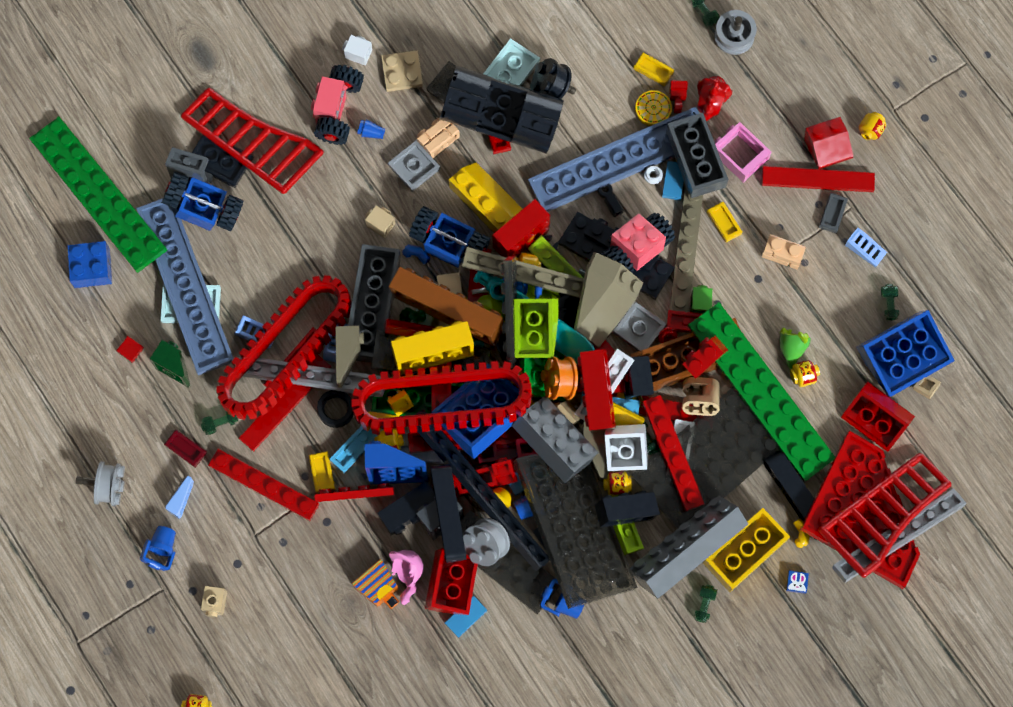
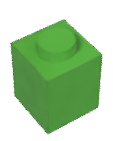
(701, 299)

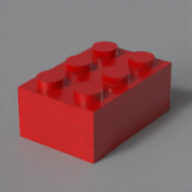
(521, 230)

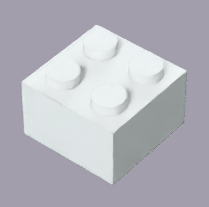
(626, 447)

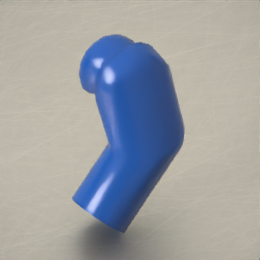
(416, 251)

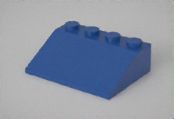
(906, 353)
(479, 395)
(392, 466)

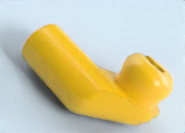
(803, 538)

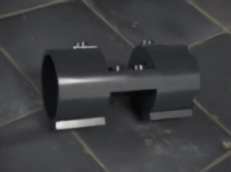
(501, 109)

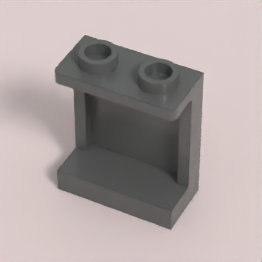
(188, 165)

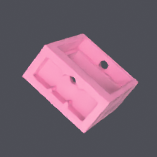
(762, 151)

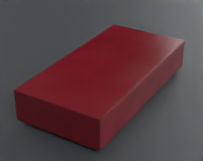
(185, 448)

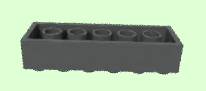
(372, 295)
(688, 546)

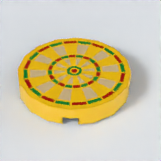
(653, 107)

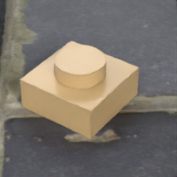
(927, 386)

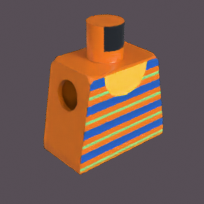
(377, 585)

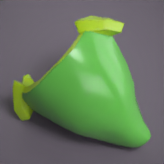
(793, 345)

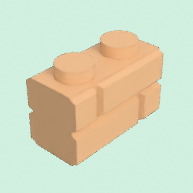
(438, 137)
(783, 251)

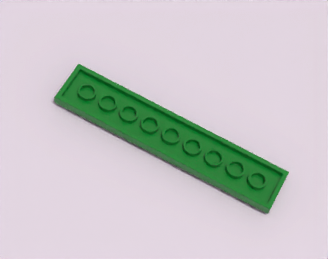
(98, 194)
(764, 394)

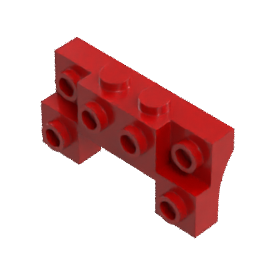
(497, 475)

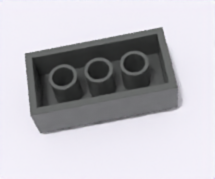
(696, 155)
(555, 439)

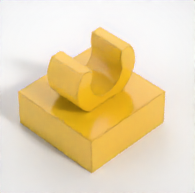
(400, 402)

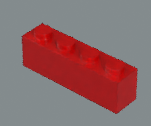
(597, 390)

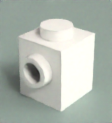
(357, 49)

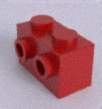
(702, 359)

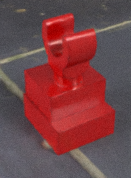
(678, 93)

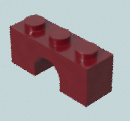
(512, 451)

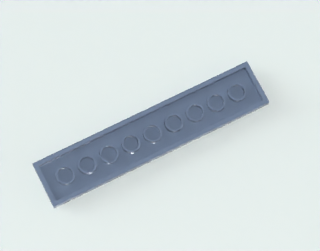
(605, 165)
(187, 289)

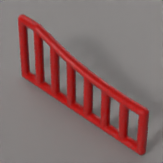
(267, 129)
(896, 529)

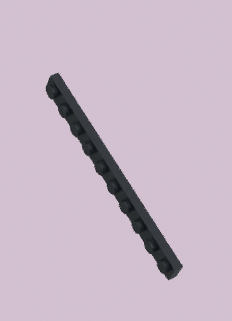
(484, 496)

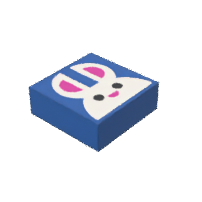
(797, 582)

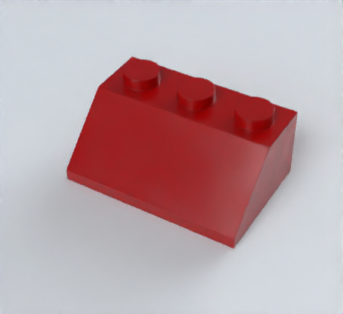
(877, 416)
(451, 585)

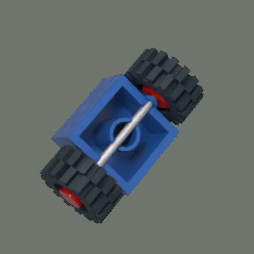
(201, 203)
(446, 237)

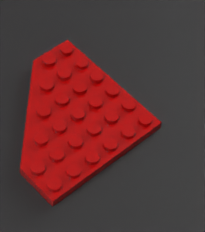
(852, 473)

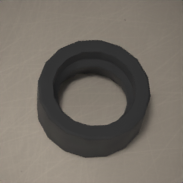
(332, 422)

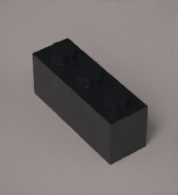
(626, 508)
(404, 510)

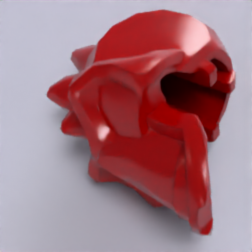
(712, 95)

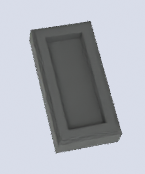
(833, 213)

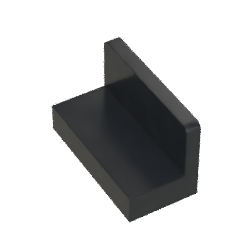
(638, 378)

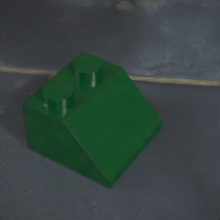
(169, 361)

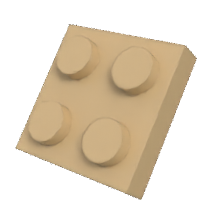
(402, 71)

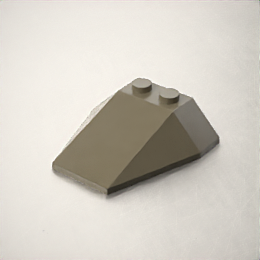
(605, 298)

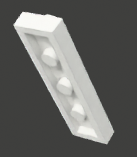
(618, 367)

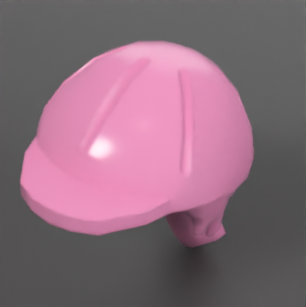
(409, 570)

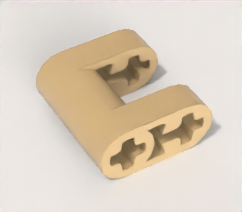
(707, 396)

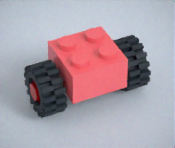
(331, 101)
(639, 241)

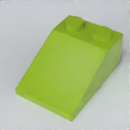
(535, 327)

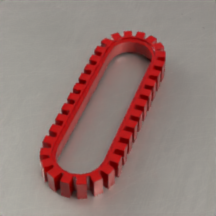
(241, 366)
(425, 420)

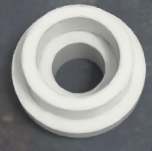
(656, 170)

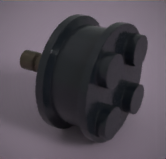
(552, 79)

